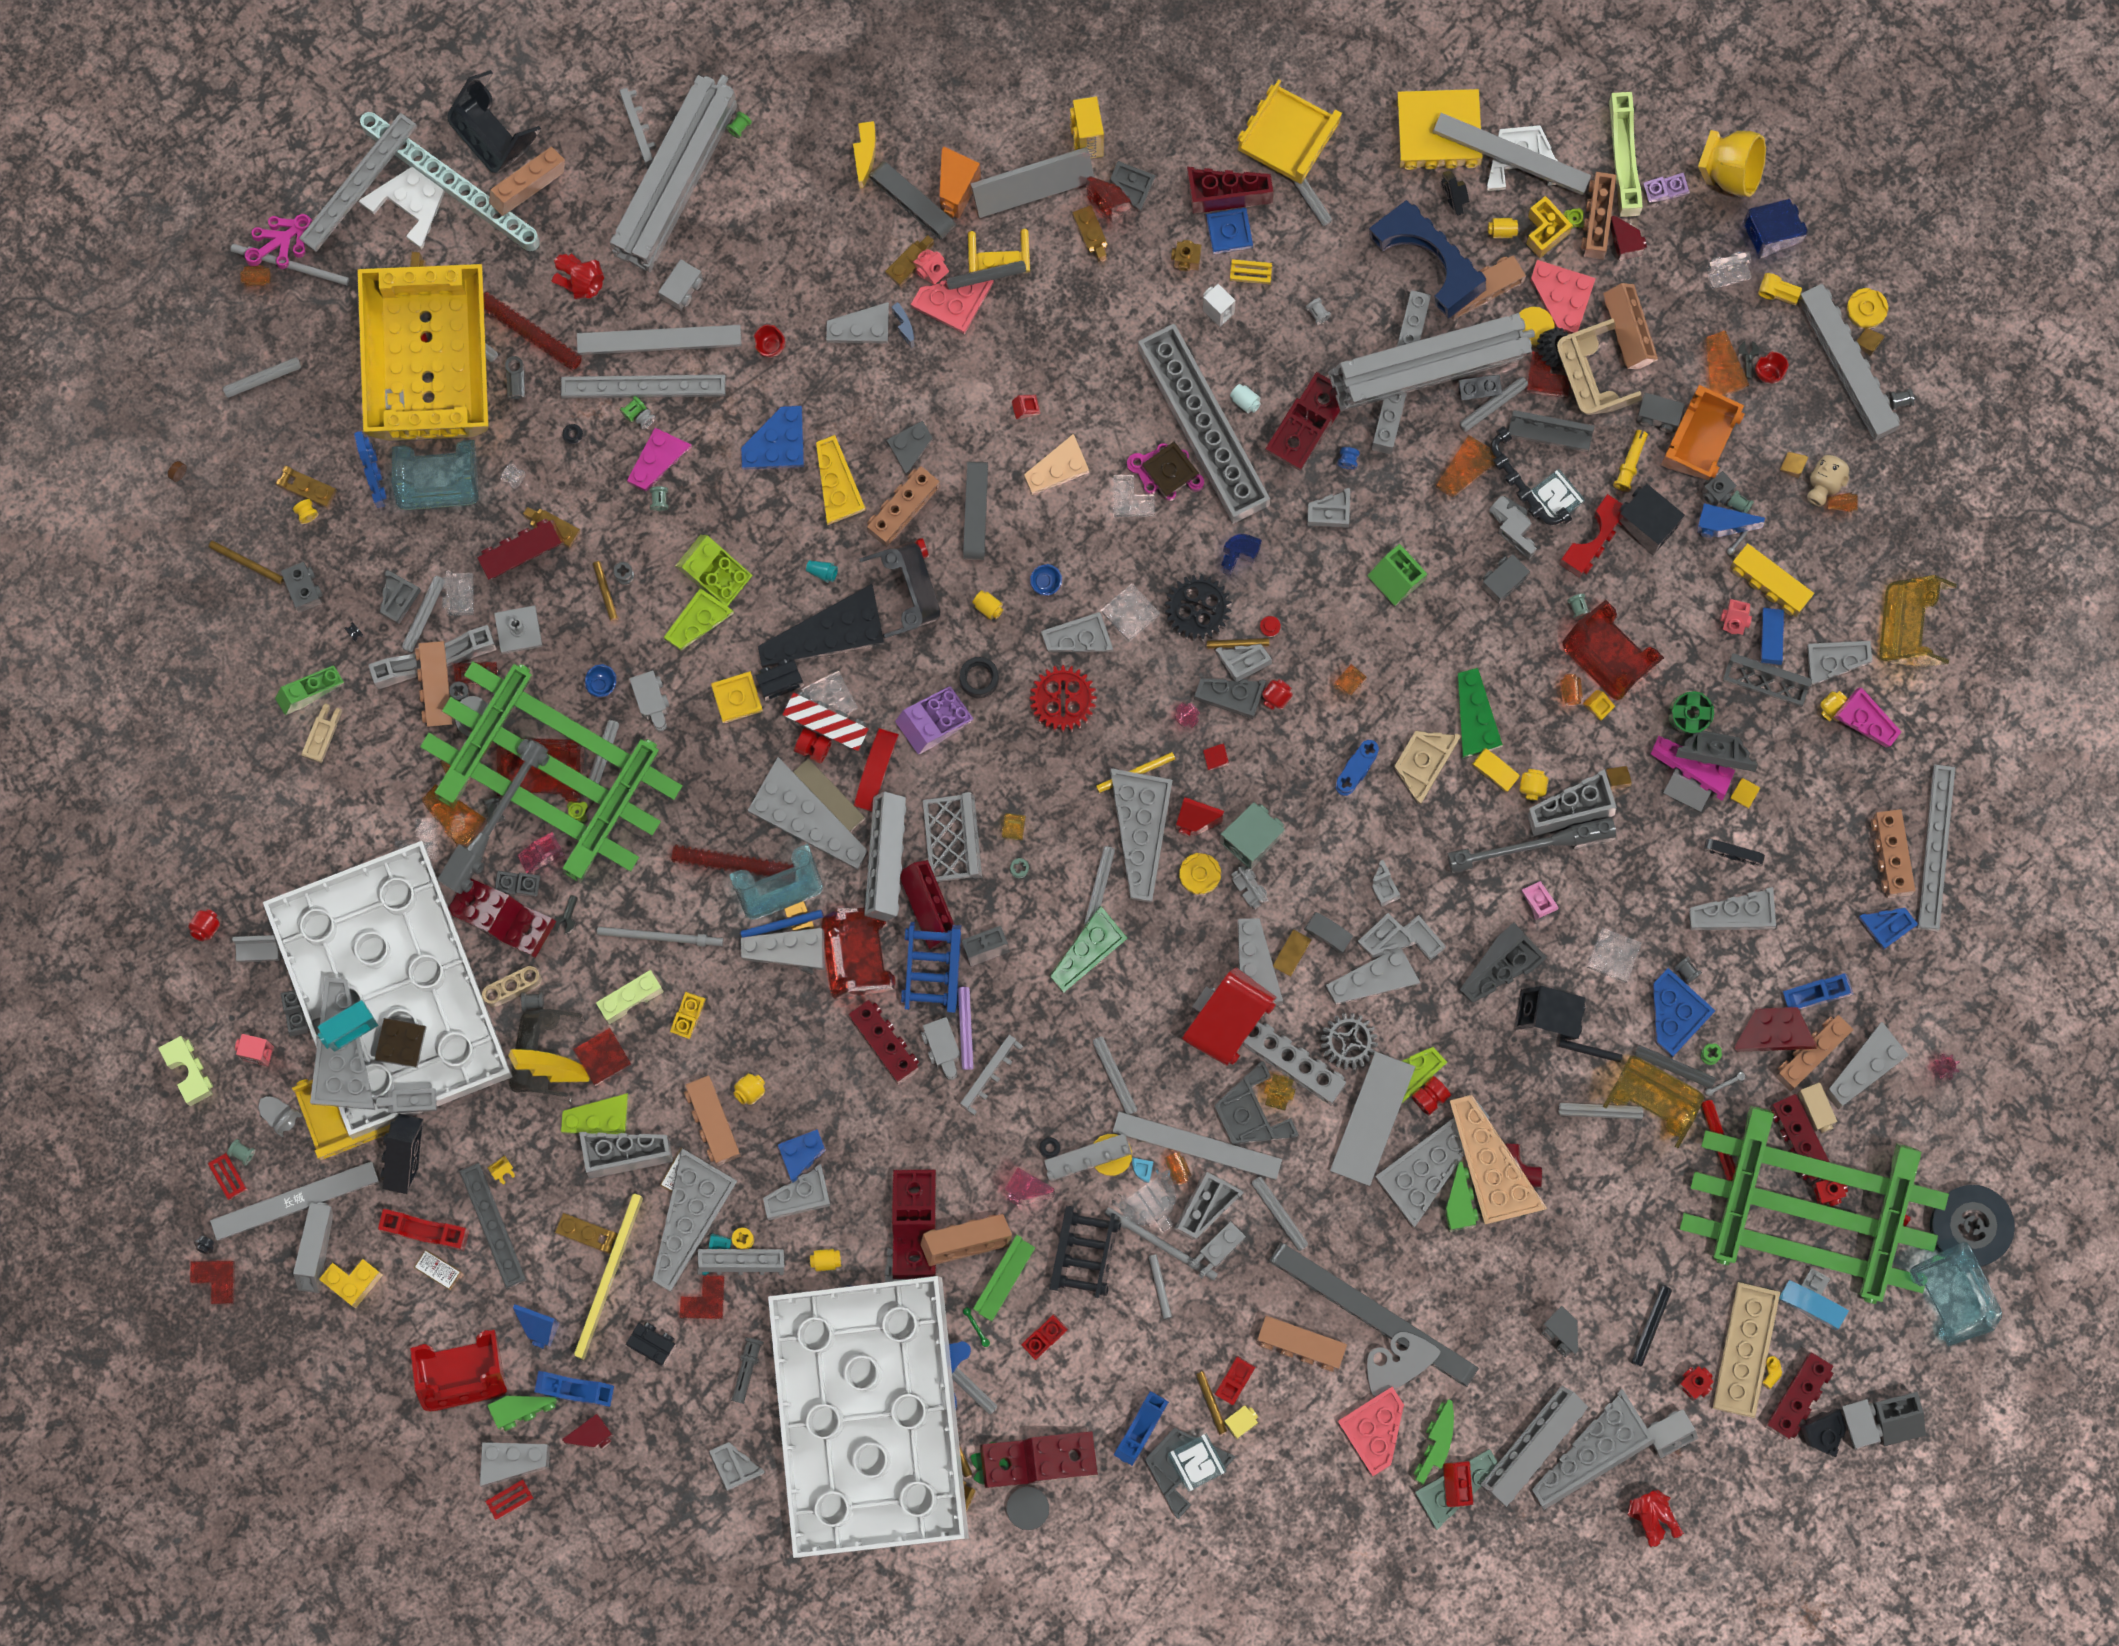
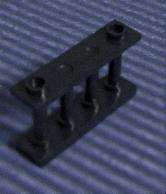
(1068, 1239)

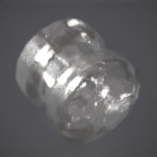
(513, 475)

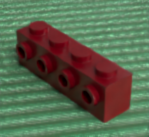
(521, 549)
(925, 906)
(883, 1041)
(1797, 1131)
(1799, 1396)

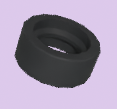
(979, 661)

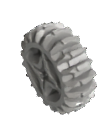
(1357, 1024)

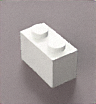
(1218, 304)

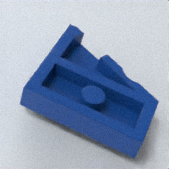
(1888, 925)
(801, 1152)

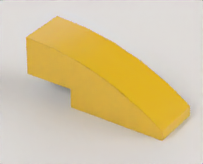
(865, 151)

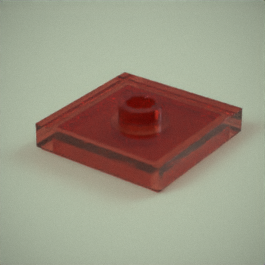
(602, 1057)

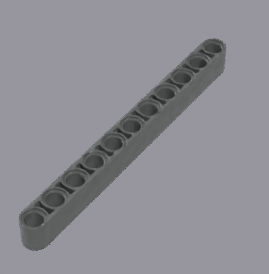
(1367, 1310)

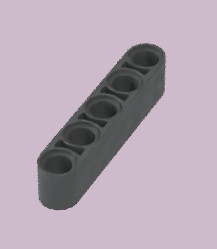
(912, 200)
(975, 511)

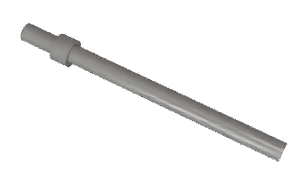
(296, 266)
(701, 940)
(1125, 1223)

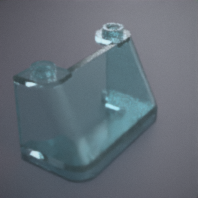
(435, 479)
(781, 889)
(1959, 1293)

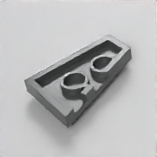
(1232, 696)

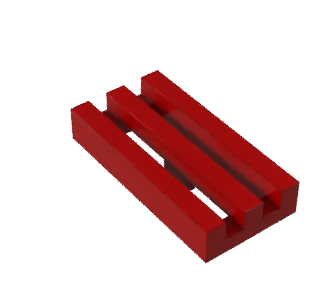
(236, 1192)
(493, 1508)

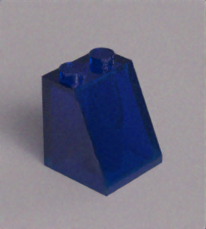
(1774, 227)

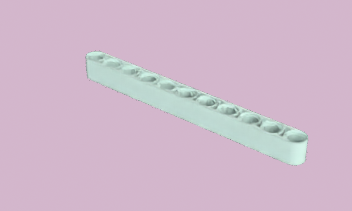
(457, 187)

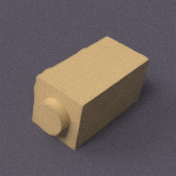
(1817, 1108)

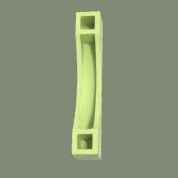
(1624, 154)

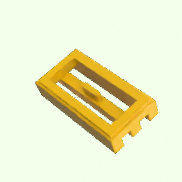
(1251, 264)

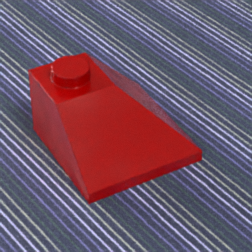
(1197, 818)

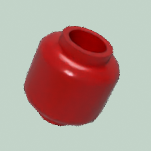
(1277, 694)
(204, 925)

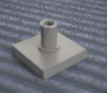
(518, 629)

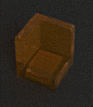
(1350, 680)

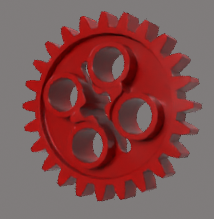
(1081, 698)

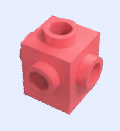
(931, 266)
(1736, 617)

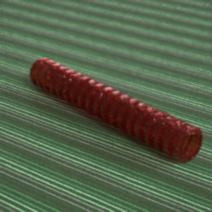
(531, 332)
(727, 861)

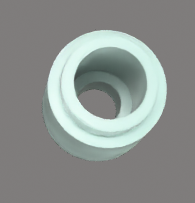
(1245, 398)

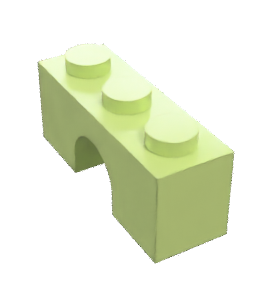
(637, 991)
(195, 1086)

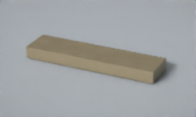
(829, 795)

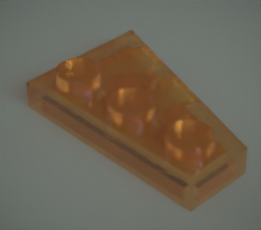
(1723, 365)
(1468, 464)
(459, 822)

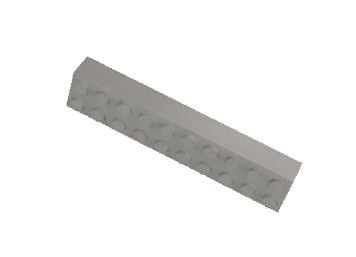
(1203, 423)

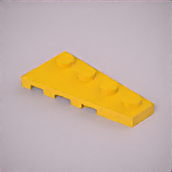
(838, 485)

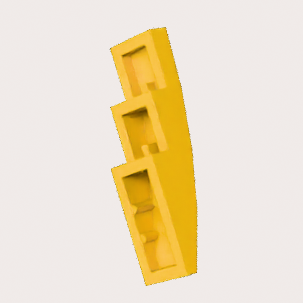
(548, 1064)

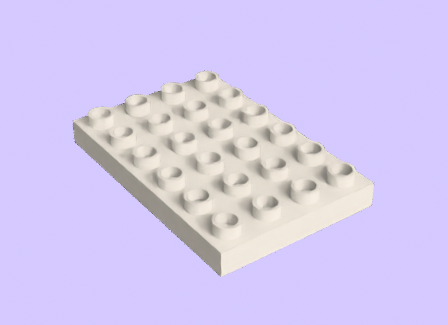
(404, 958)
(868, 1417)

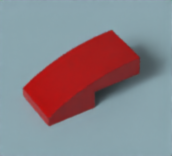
(1235, 1380)

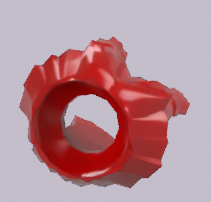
(585, 277)
(1651, 1509)

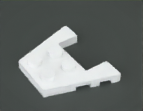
(1528, 137)
(412, 194)

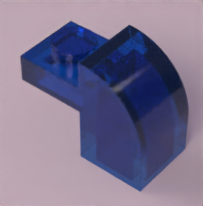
(1240, 546)

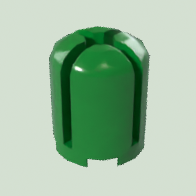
(1691, 700)

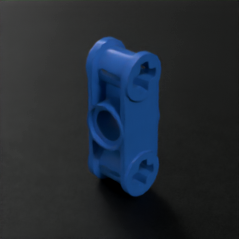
(1357, 767)

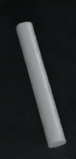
(1160, 1286)

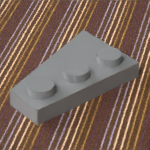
(861, 326)
(1080, 635)

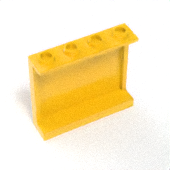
(1417, 119)
(1287, 133)
(327, 1125)

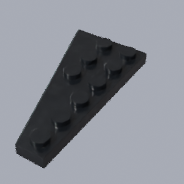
(837, 629)

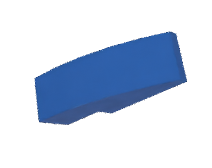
(1819, 992)

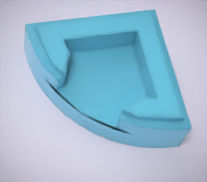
(1142, 1169)

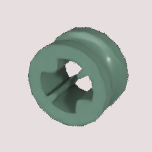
(1016, 862)

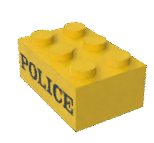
(1087, 126)

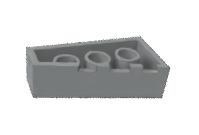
(1255, 956)
(1871, 1062)
(621, 1152)

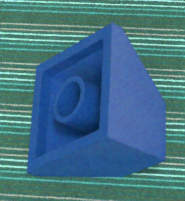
(538, 1327)

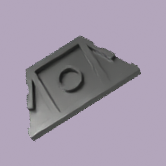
(1717, 750)

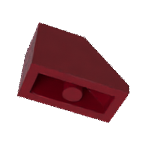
(1626, 239)
(590, 1434)

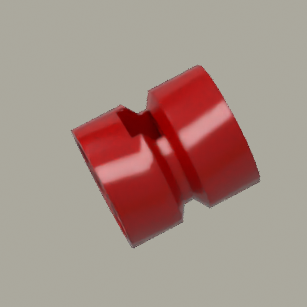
(812, 745)
(1431, 1095)

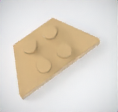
(1424, 760)

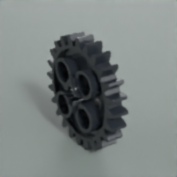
(1205, 591)

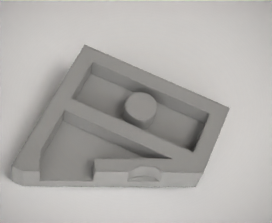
(1330, 511)
(733, 1466)

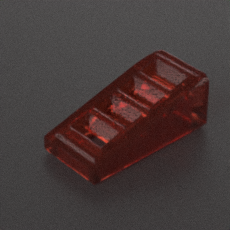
(464, 666)

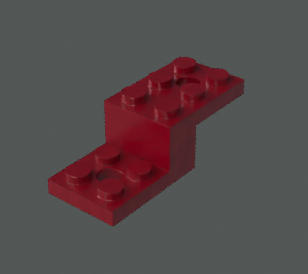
(1306, 422)
(502, 918)
(911, 1218)
(1038, 1459)

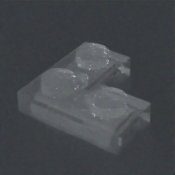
(1128, 504)
(427, 833)

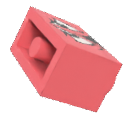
(254, 1050)

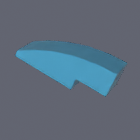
(1813, 1305)

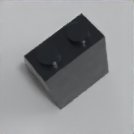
(1650, 518)
(1550, 1013)

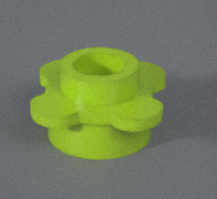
(1578, 214)
(581, 807)

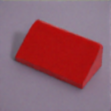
(1458, 1484)

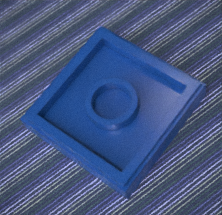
(1229, 231)

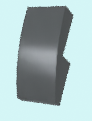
(517, 884)
(1328, 931)
(294, 1014)

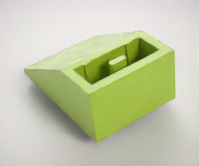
(713, 570)

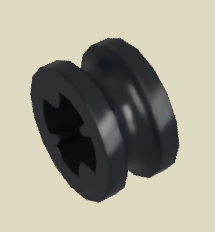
(354, 632)

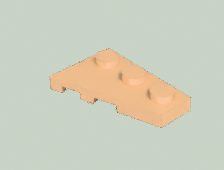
(1057, 467)

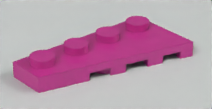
(1709, 775)

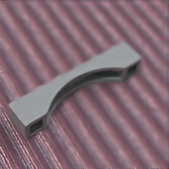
(402, 668)

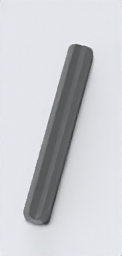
(986, 275)
(1675, 1066)

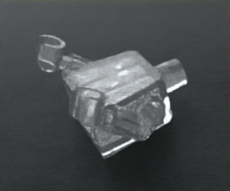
(1151, 1202)

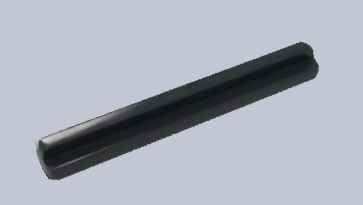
(1651, 1326)

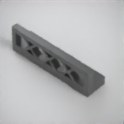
(1551, 431)
(1769, 672)

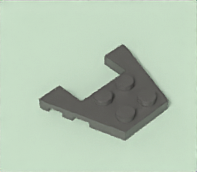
(1244, 1116)
(1166, 1473)

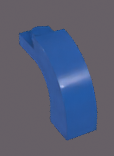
(574, 1389)
(1141, 1428)

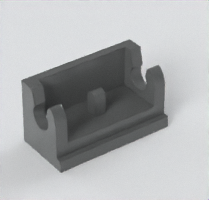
(985, 946)

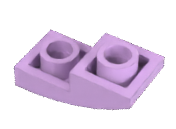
(1667, 188)

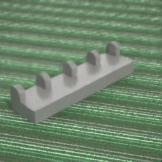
(637, 128)
(988, 1073)
(1087, 1157)
(740, 1260)

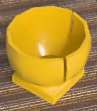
(1734, 161)

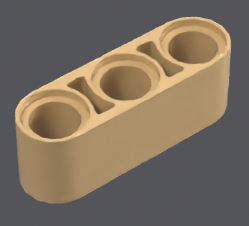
(501, 986)

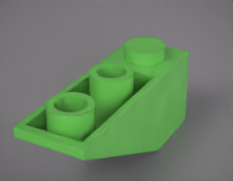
(307, 689)
(1459, 1207)
(513, 1409)

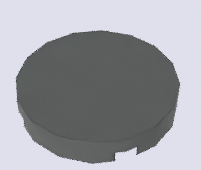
(1028, 1508)

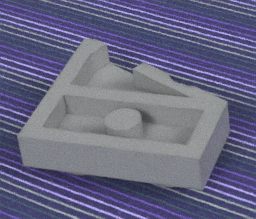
(1244, 660)
(1386, 937)

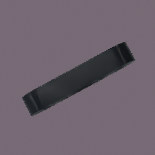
(1734, 852)

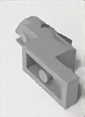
(1514, 525)

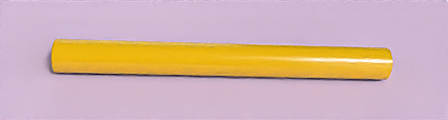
(1141, 770)

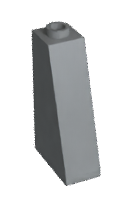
(313, 1247)

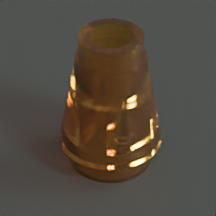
(1844, 502)

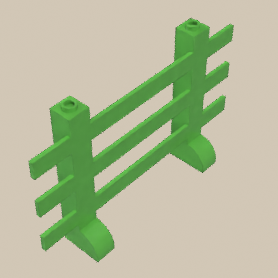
(489, 729)
(1742, 1193)

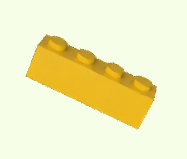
(1771, 580)

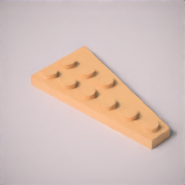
(1496, 1176)

